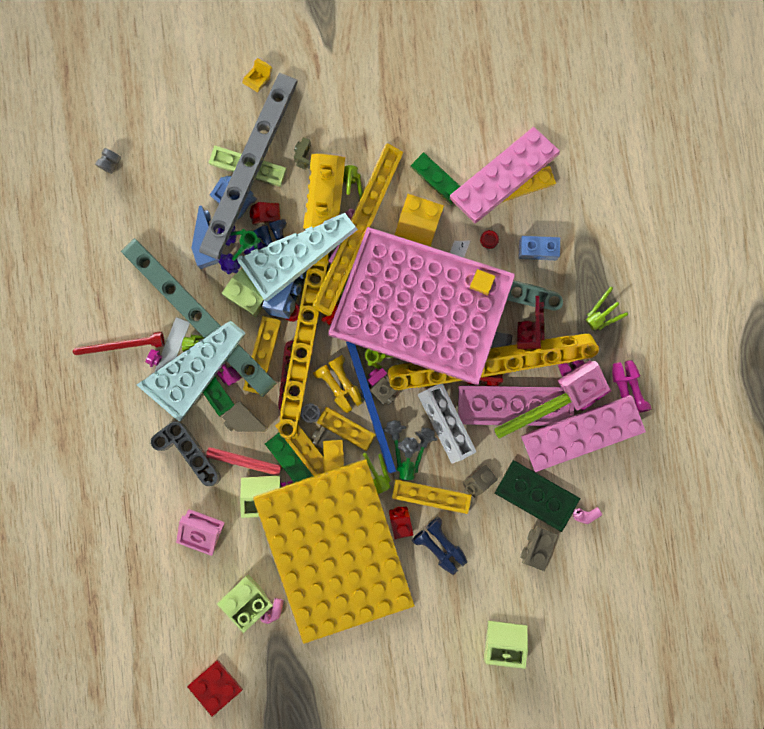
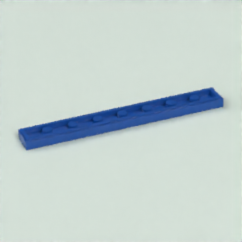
(371, 407)

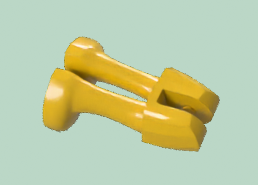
(353, 391)

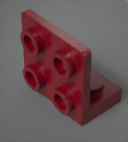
(532, 332)

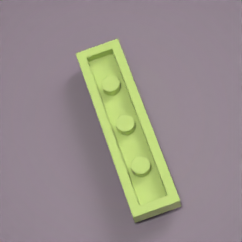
(229, 159)

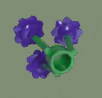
(247, 241)

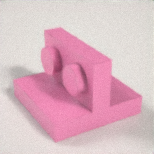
(584, 384)
(199, 532)

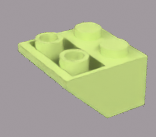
(252, 487)
(245, 603)
(506, 644)

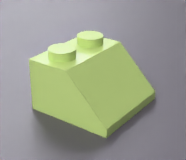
(244, 293)

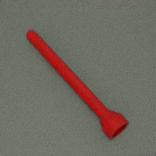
(156, 340)

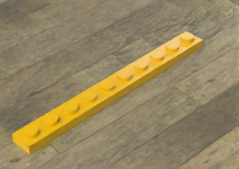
(362, 218)

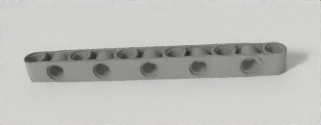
(244, 176)

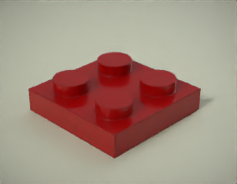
(214, 688)

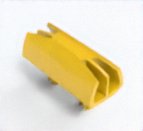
(324, 189)

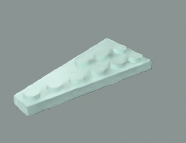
(288, 258)
(187, 376)

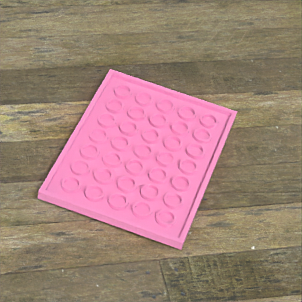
(420, 306)

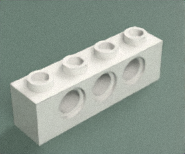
(447, 423)

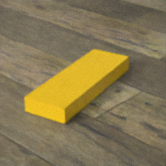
(346, 428)

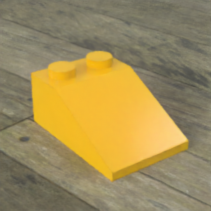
(419, 220)

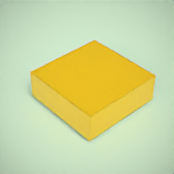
(482, 282)

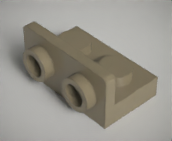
(539, 548)

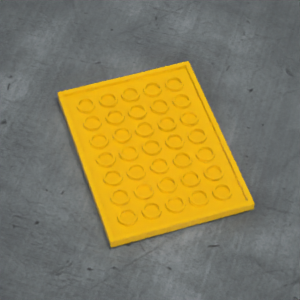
(334, 551)

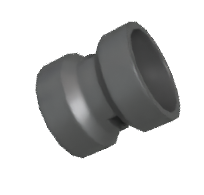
(108, 165)
(310, 413)

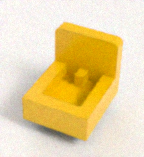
(258, 75)

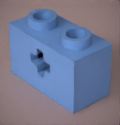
(539, 248)

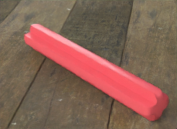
(243, 461)

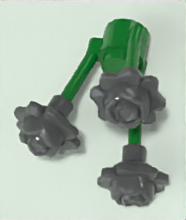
(409, 446)

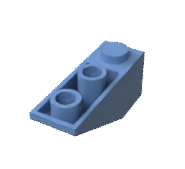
(201, 228)
(284, 302)

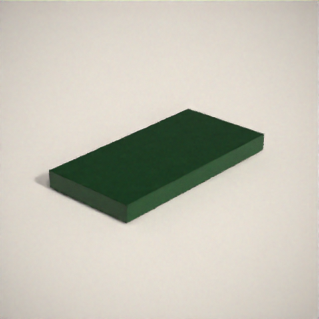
(537, 496)

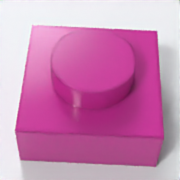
(376, 375)

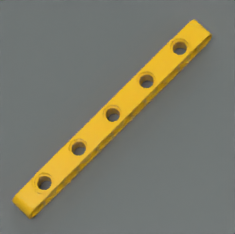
(303, 340)
(499, 361)

